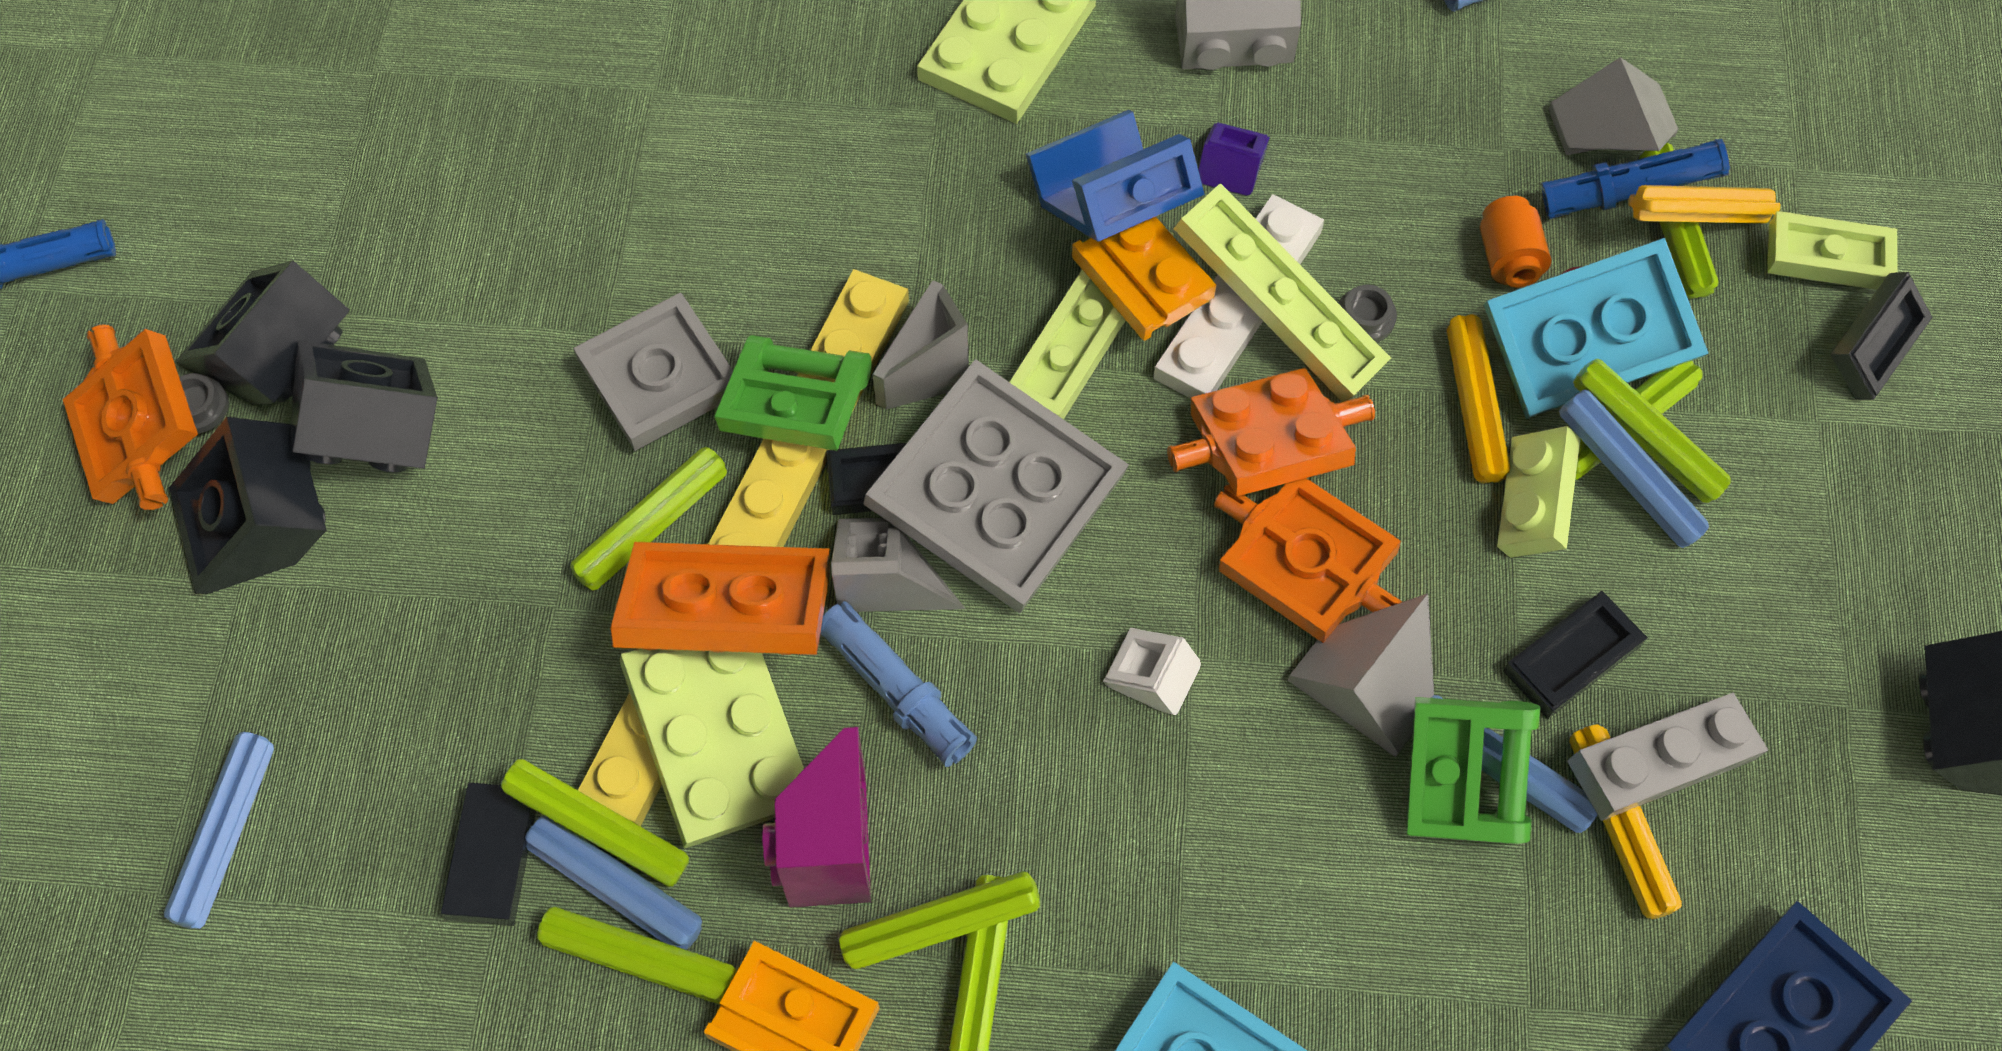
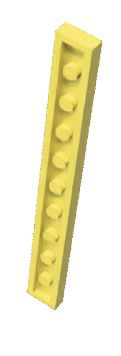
(758, 515)

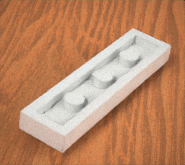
(1224, 326)

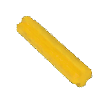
(1703, 204)
(1478, 399)
(1635, 846)

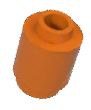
(1514, 242)

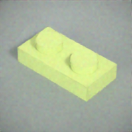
(1831, 250)
(1539, 492)

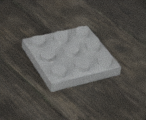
(996, 485)

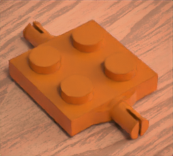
(129, 416)
(1271, 432)
(1308, 555)

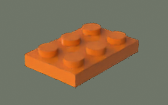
(722, 598)

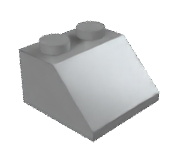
(1237, 32)

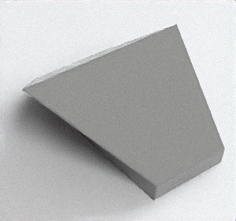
(1614, 111)
(926, 353)
(884, 571)
(1374, 671)

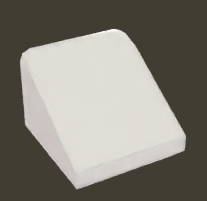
(1154, 669)

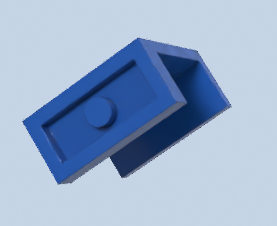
(1106, 179)

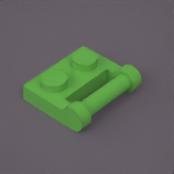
(788, 405)
(1449, 767)

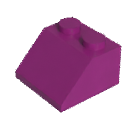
(822, 829)

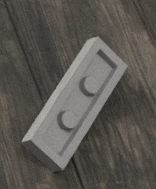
(1666, 756)

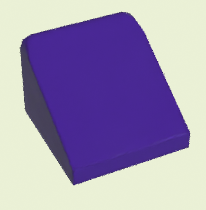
(1232, 158)

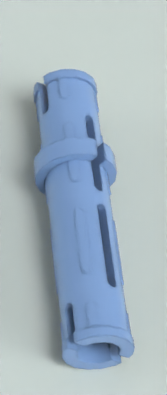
(913, 701)

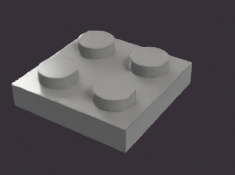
(656, 370)

